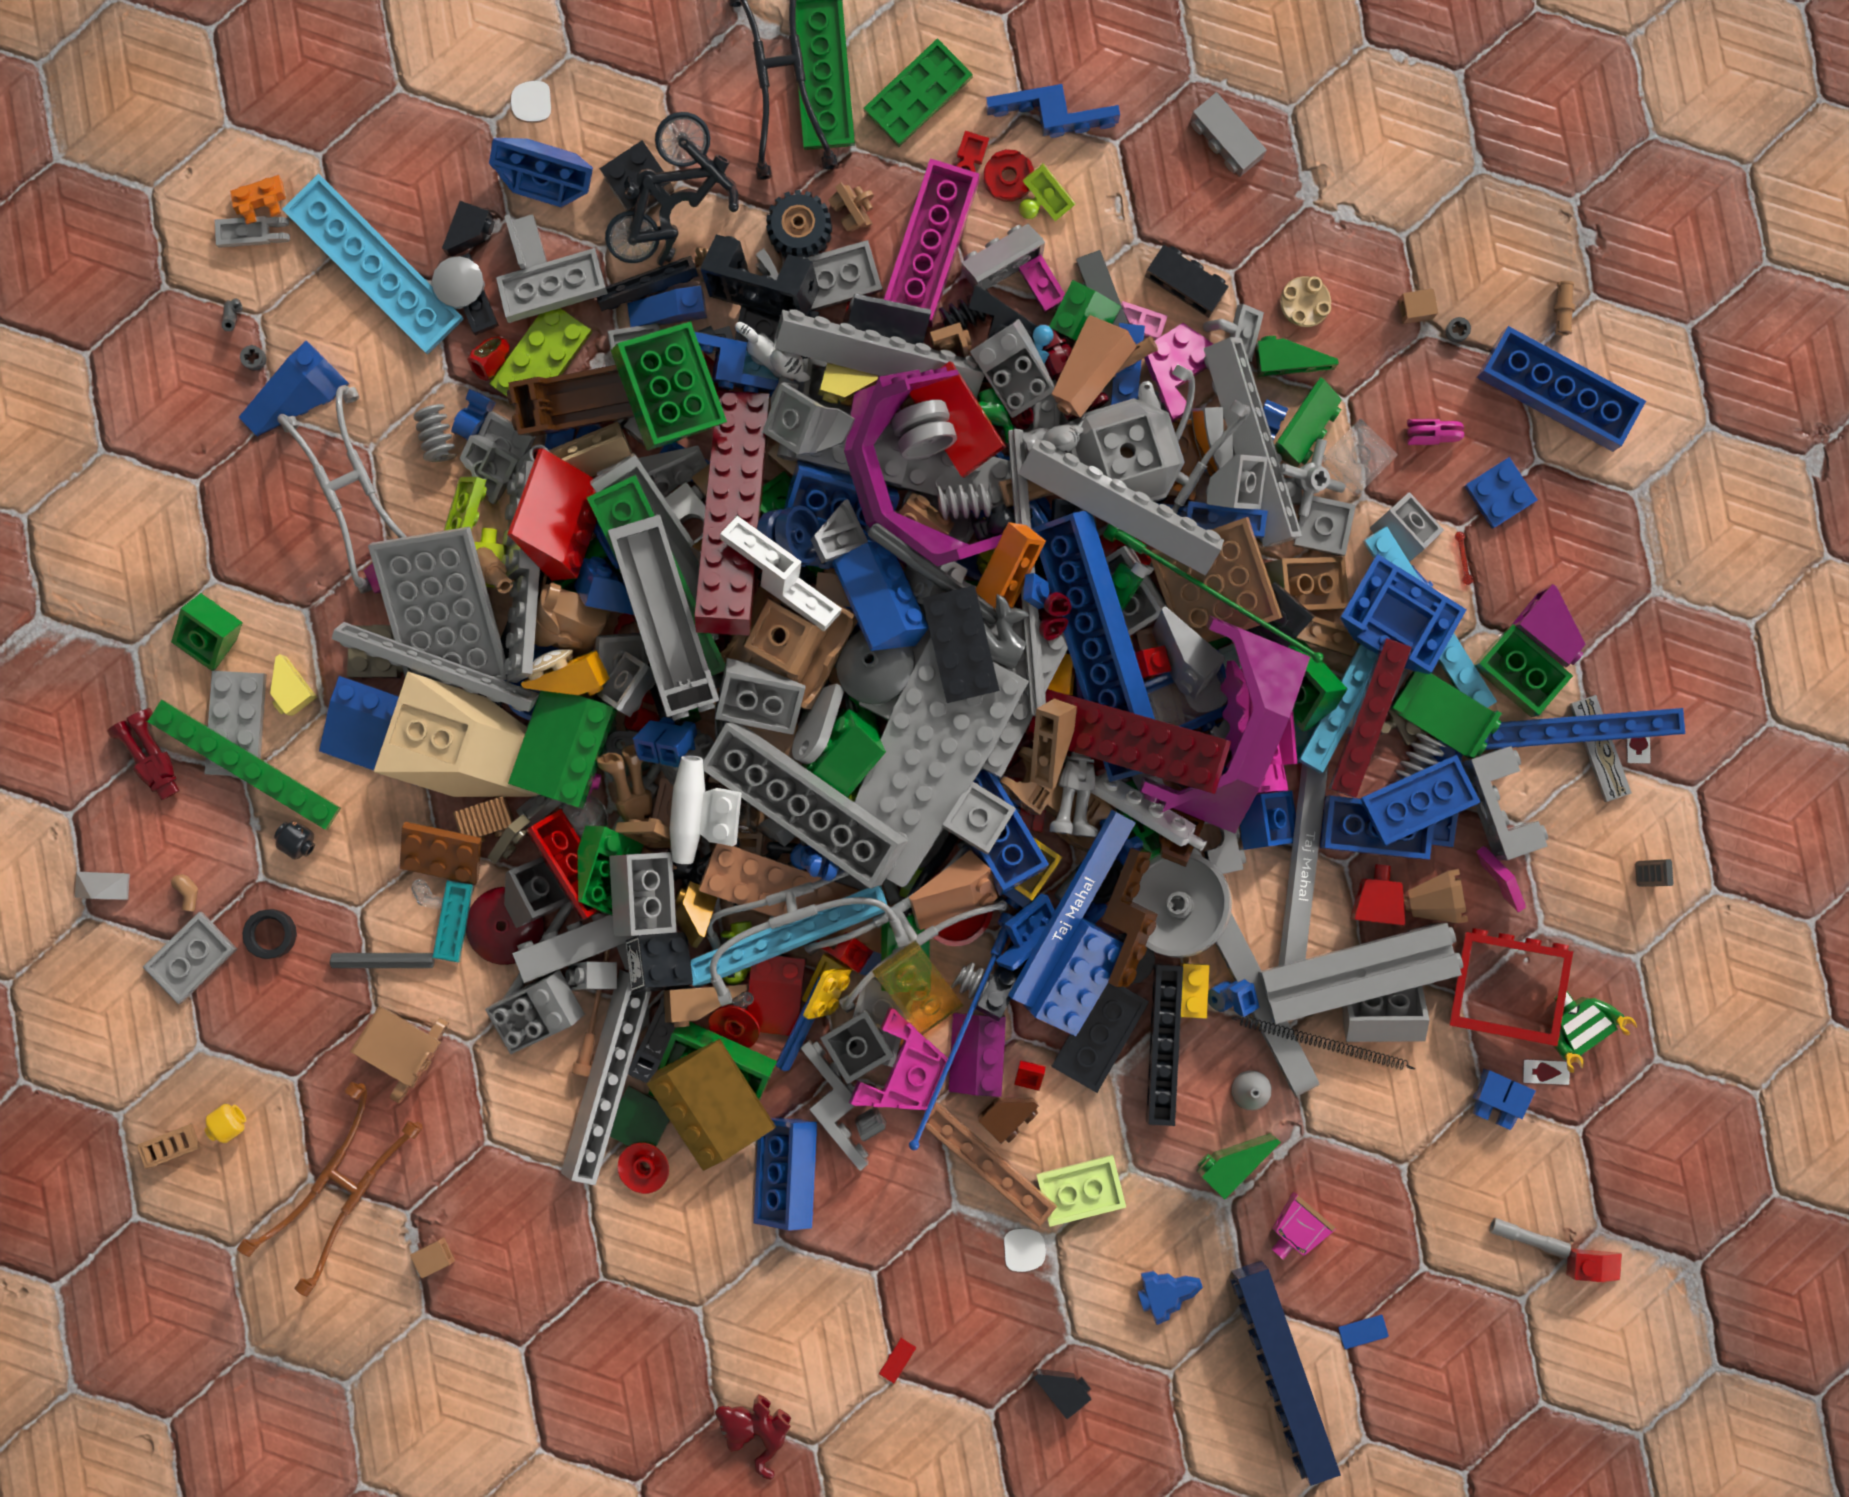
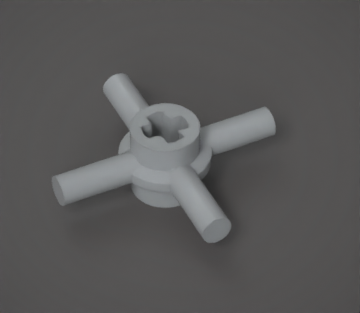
(1312, 478)

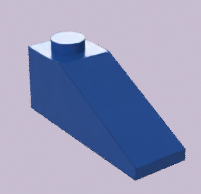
(669, 307)

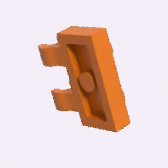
(256, 195)

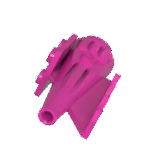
(1238, 714)

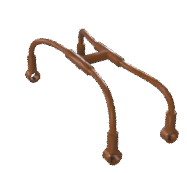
(410, 1130)

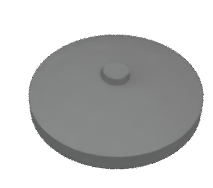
(1189, 902)

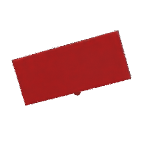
(897, 1360)

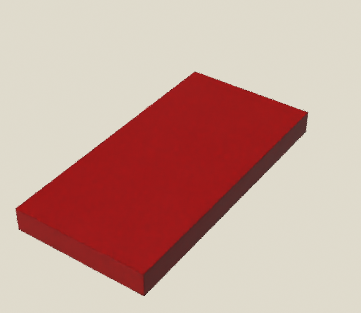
(976, 436)

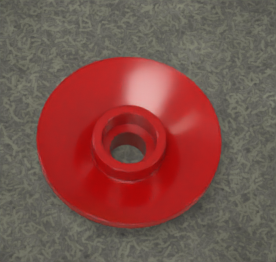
(735, 1025)
(638, 1177)

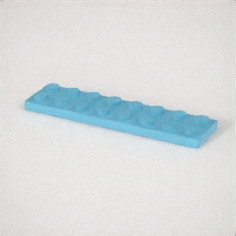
(372, 263)

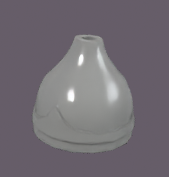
(1251, 1090)

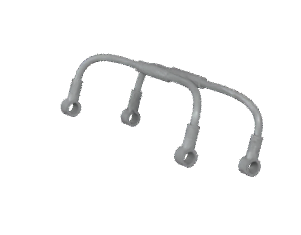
(1190, 482)
(329, 487)
(793, 915)
(847, 1001)

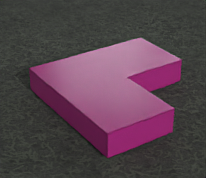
(1504, 878)

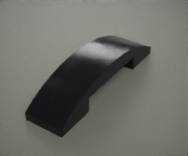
(653, 1045)

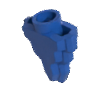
(1165, 1293)

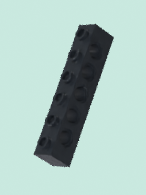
(1164, 1044)

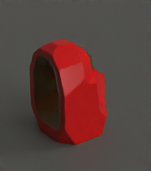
(488, 357)

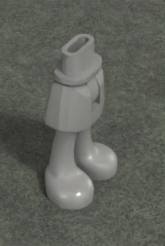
(1079, 777)

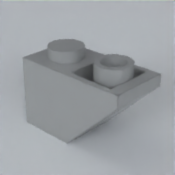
(592, 976)

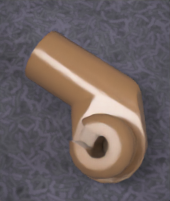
(187, 889)

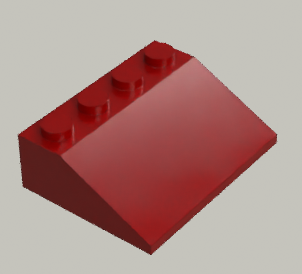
(554, 516)

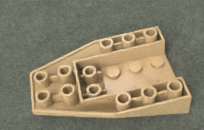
(451, 741)

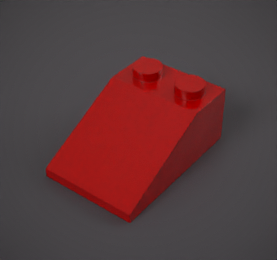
(777, 993)

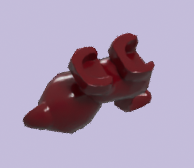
(741, 1425)

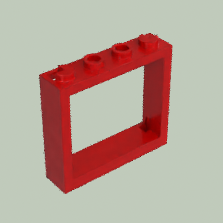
(1529, 945)

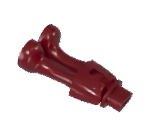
(1058, 356)
(1051, 615)
(155, 769)

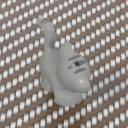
(1062, 437)

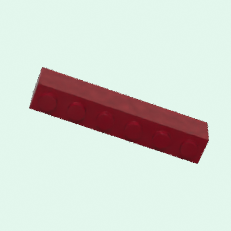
(1370, 717)

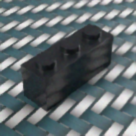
(1186, 280)

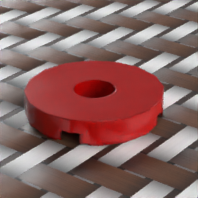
(1007, 160)

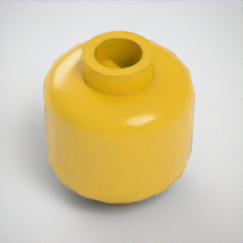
(225, 1123)

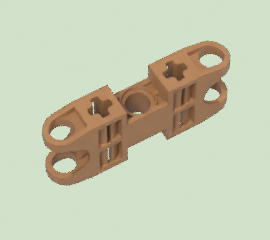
(1036, 798)

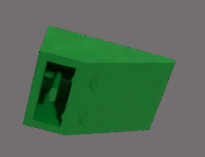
(594, 864)

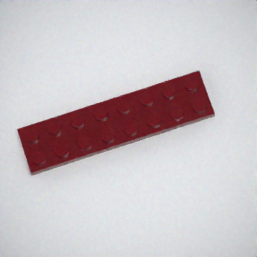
(1144, 744)

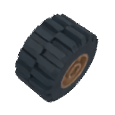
(799, 225)

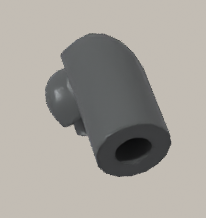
(229, 314)

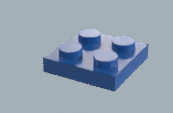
(1500, 493)

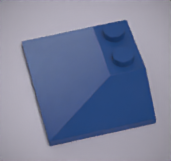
(1402, 609)

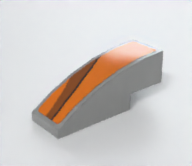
(1207, 429)

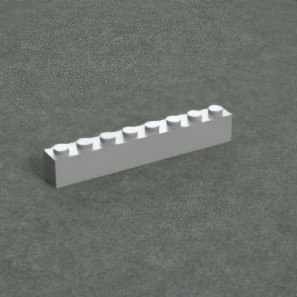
(866, 350)
(1233, 382)
(1121, 506)
(605, 1082)

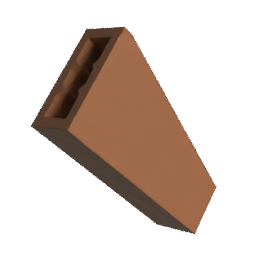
(1091, 365)

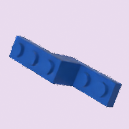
(1052, 110)
(730, 364)
(1214, 516)

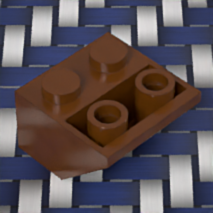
(1005, 1116)

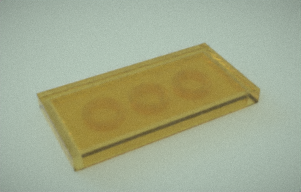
(917, 988)

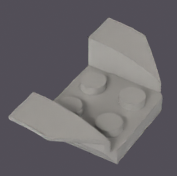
(803, 423)

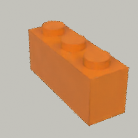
(1010, 563)

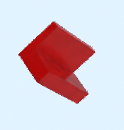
(851, 953)

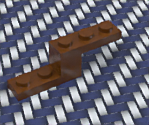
(1130, 917)

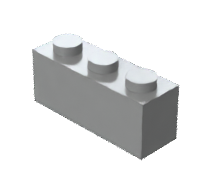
(1227, 135)

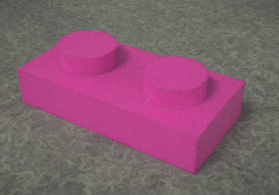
(1042, 283)

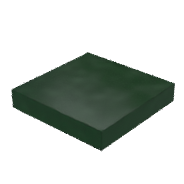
(639, 1119)

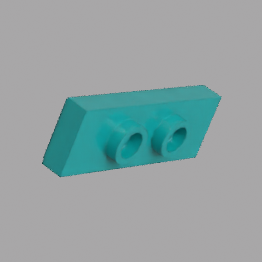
(453, 921)

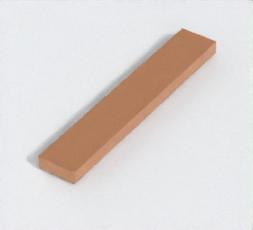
(989, 1165)

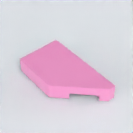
(1153, 321)

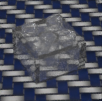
(1358, 457)

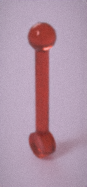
(1467, 579)

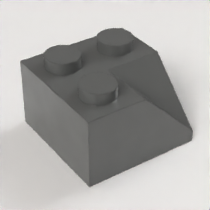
(532, 892)
(857, 1046)

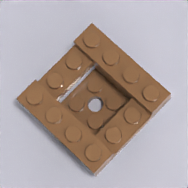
(806, 652)

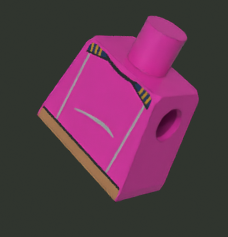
(1299, 1227)

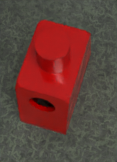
(1379, 899)

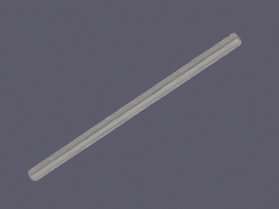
(1031, 623)

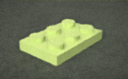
(1082, 1190)

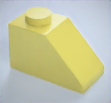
(842, 382)
(289, 688)

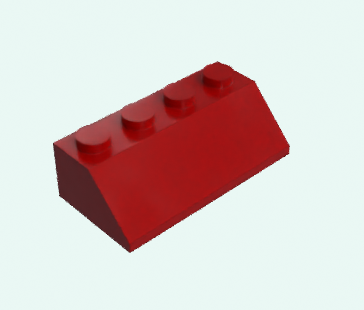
(559, 848)

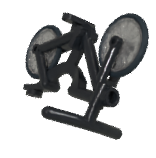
(680, 141)

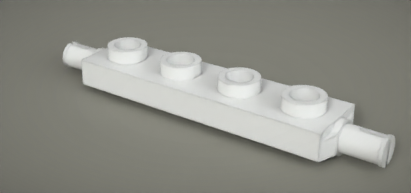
(1147, 812)

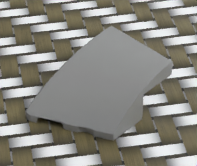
(495, 454)

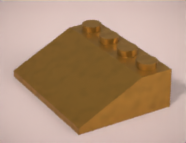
(710, 1104)

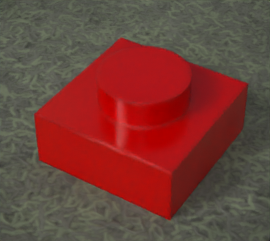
(1030, 1075)

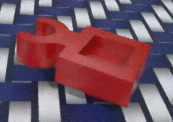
(972, 150)

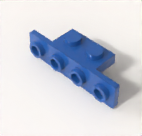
(1025, 931)

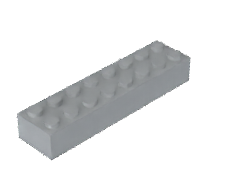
(804, 804)

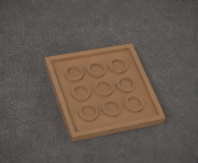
(1235, 574)

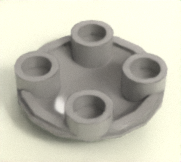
(457, 282)

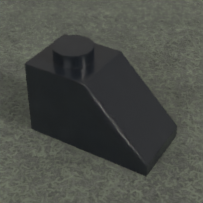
(467, 228)
(1064, 1390)

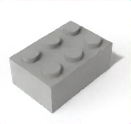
(642, 894)

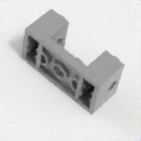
(1503, 842)

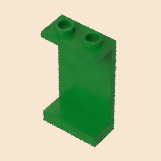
(1446, 713)

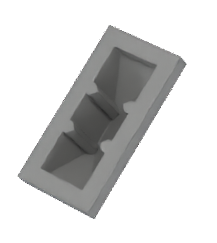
(102, 885)

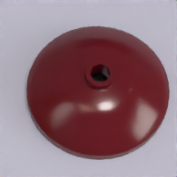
(485, 936)

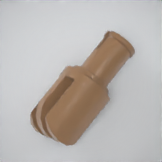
(494, 570)

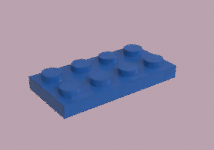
(1420, 800)

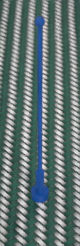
(995, 952)

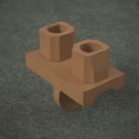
(846, 197)

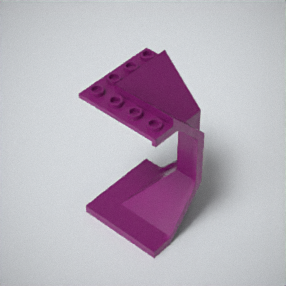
(872, 412)
(1273, 682)

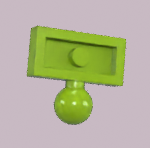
(1047, 193)

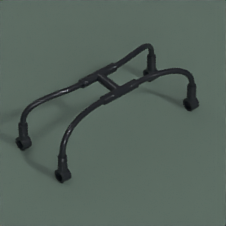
(763, 171)

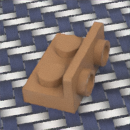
(952, 339)

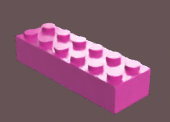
(932, 236)

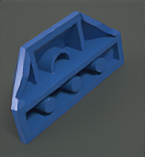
(540, 170)

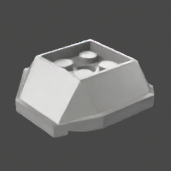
(1143, 430)

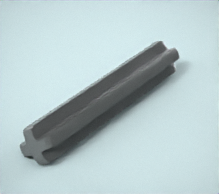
(382, 960)

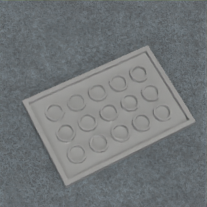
(439, 599)

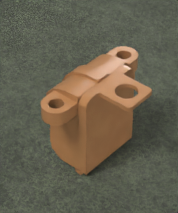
(566, 621)
(398, 1048)

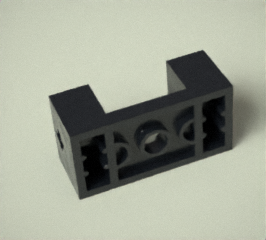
(730, 281)

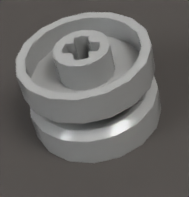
(923, 429)

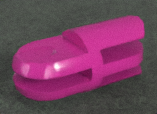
(1433, 431)

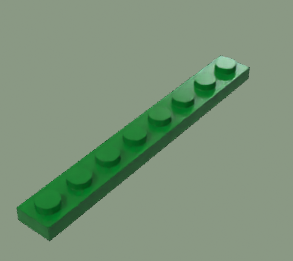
(244, 764)

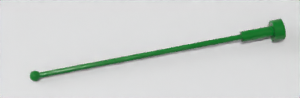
(1113, 533)

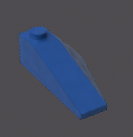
(296, 387)

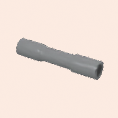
(1545, 1243)

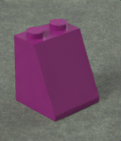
(1551, 626)

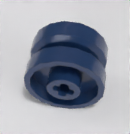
(792, 531)

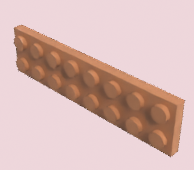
(750, 877)

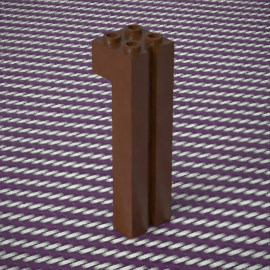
(568, 401)

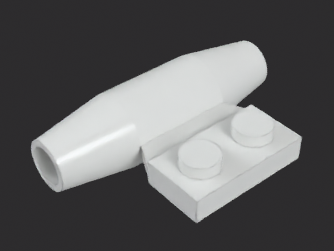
(700, 812)

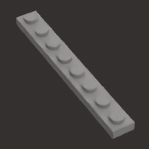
(429, 664)

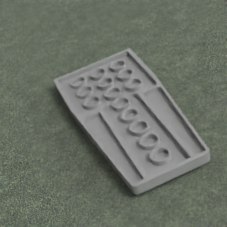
(933, 756)

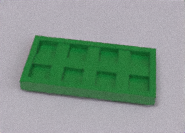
(918, 92)

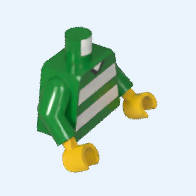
(1585, 1025)

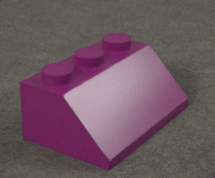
(980, 1056)

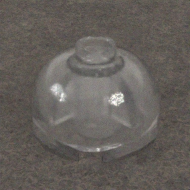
(591, 815)

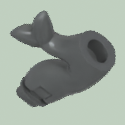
(1010, 646)

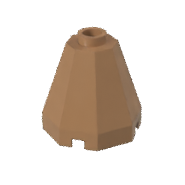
(1438, 899)

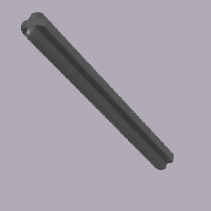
(924, 566)

